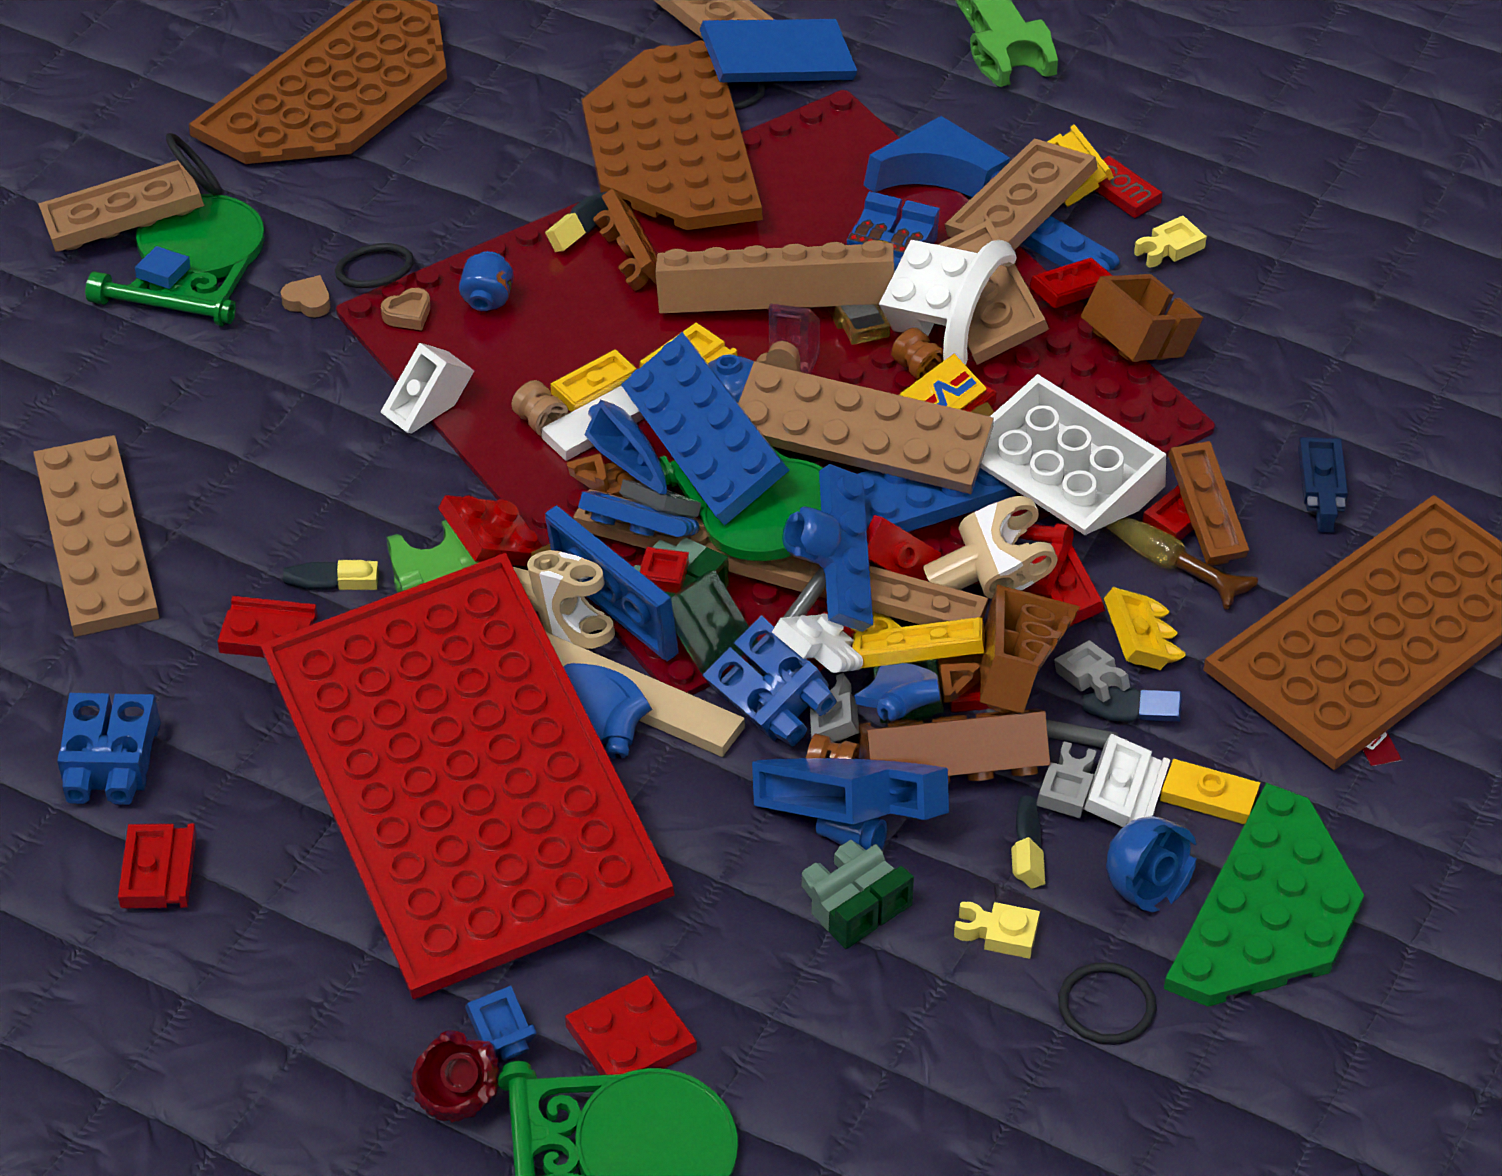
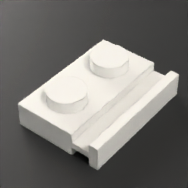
(1125, 782)

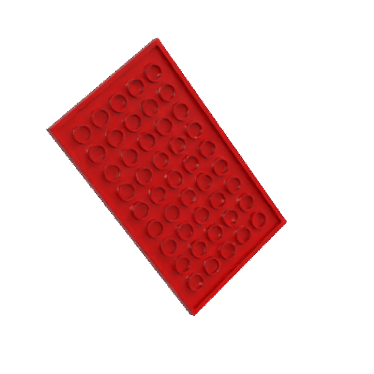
(464, 775)

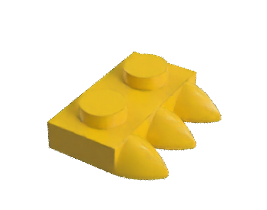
(1141, 630)

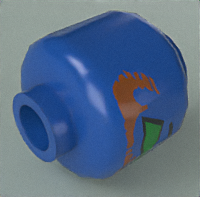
(486, 281)

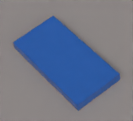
(778, 50)
(626, 593)

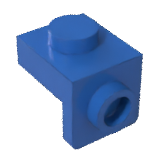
(501, 1022)

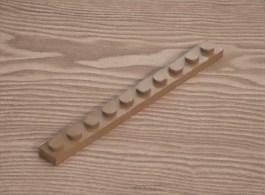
(890, 591)

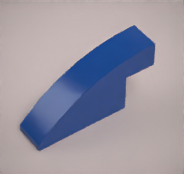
(850, 788)

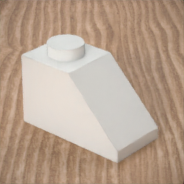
(426, 388)

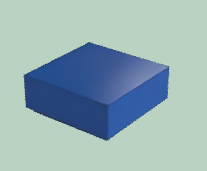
(162, 267)

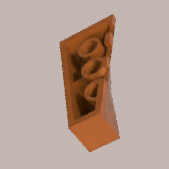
(1018, 640)
(962, 744)

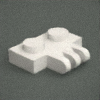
(819, 639)

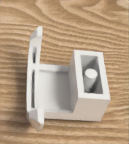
(942, 288)

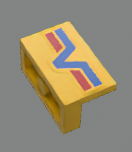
(947, 385)

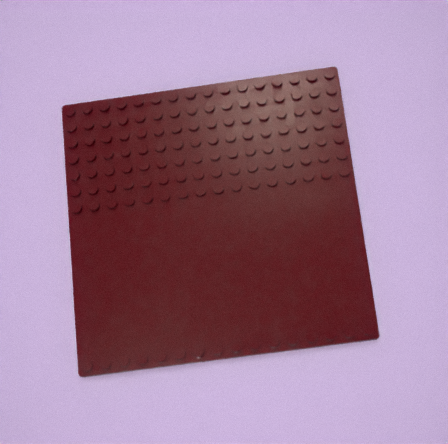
(579, 307)

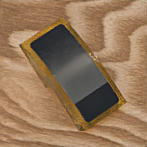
(860, 322)

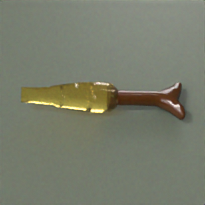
(1170, 553)

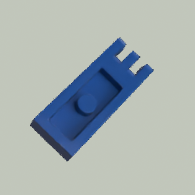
(1067, 246)
(643, 519)

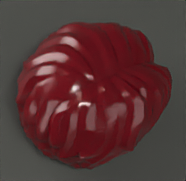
(455, 1076)

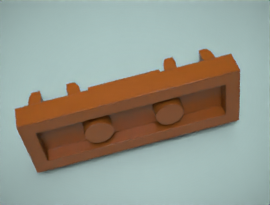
(622, 225)
(1208, 503)

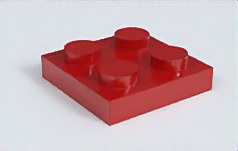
(490, 528)
(631, 1030)

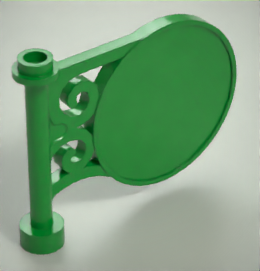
(219, 242)
(759, 527)
(629, 1126)

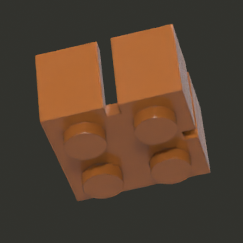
(1132, 317)

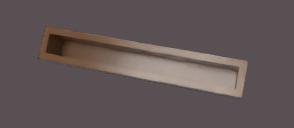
(781, 276)

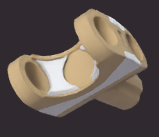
(991, 552)
(558, 597)

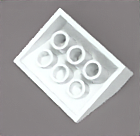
(1071, 458)

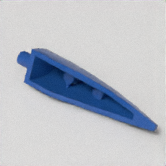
(625, 444)

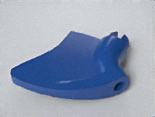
(900, 690)
(611, 704)

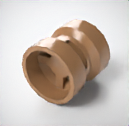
(535, 409)

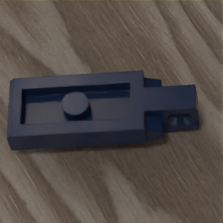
(1323, 479)

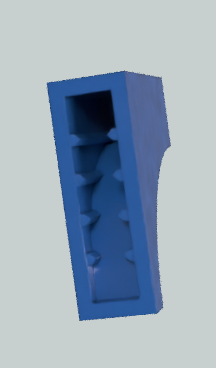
(935, 156)

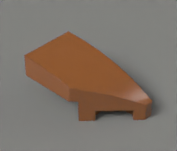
(599, 476)
(958, 675)

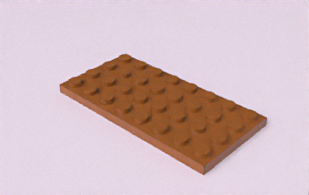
(1372, 634)

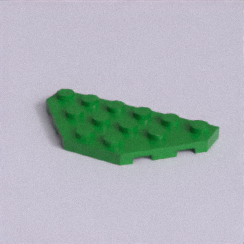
(1273, 908)

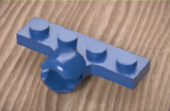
(838, 544)

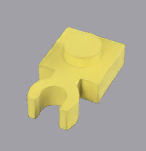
(1173, 239)
(1005, 930)

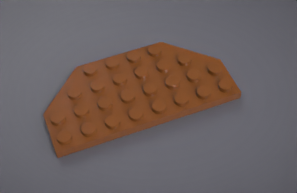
(332, 85)
(672, 140)

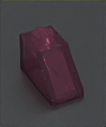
(799, 328)

